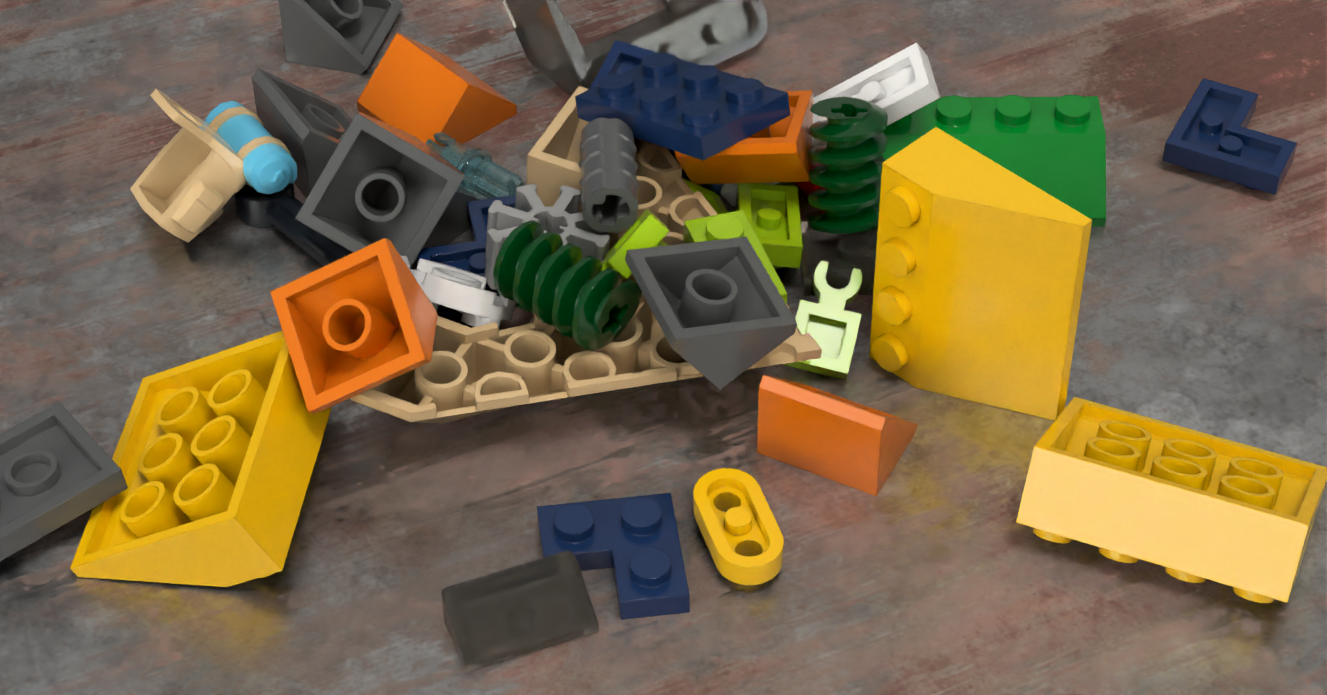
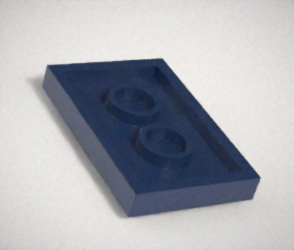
(684, 105)

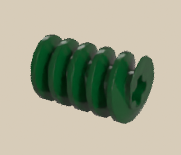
(851, 165)
(564, 286)

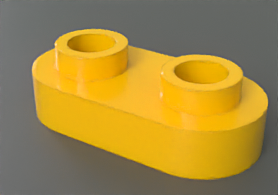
(744, 538)

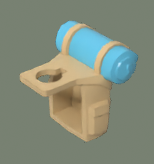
(208, 165)

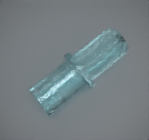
(480, 171)

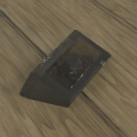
(518, 610)

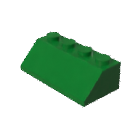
(1041, 139)

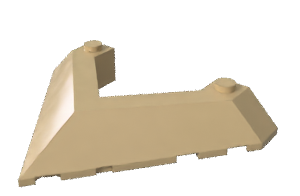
(533, 363)

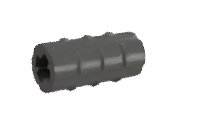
(608, 175)

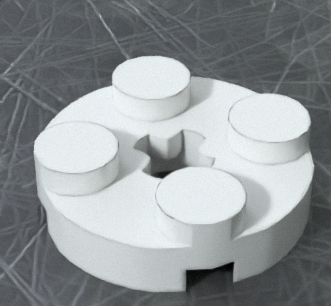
(462, 292)

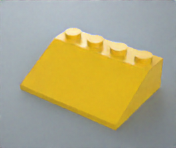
(975, 279)
(211, 473)
(1173, 499)

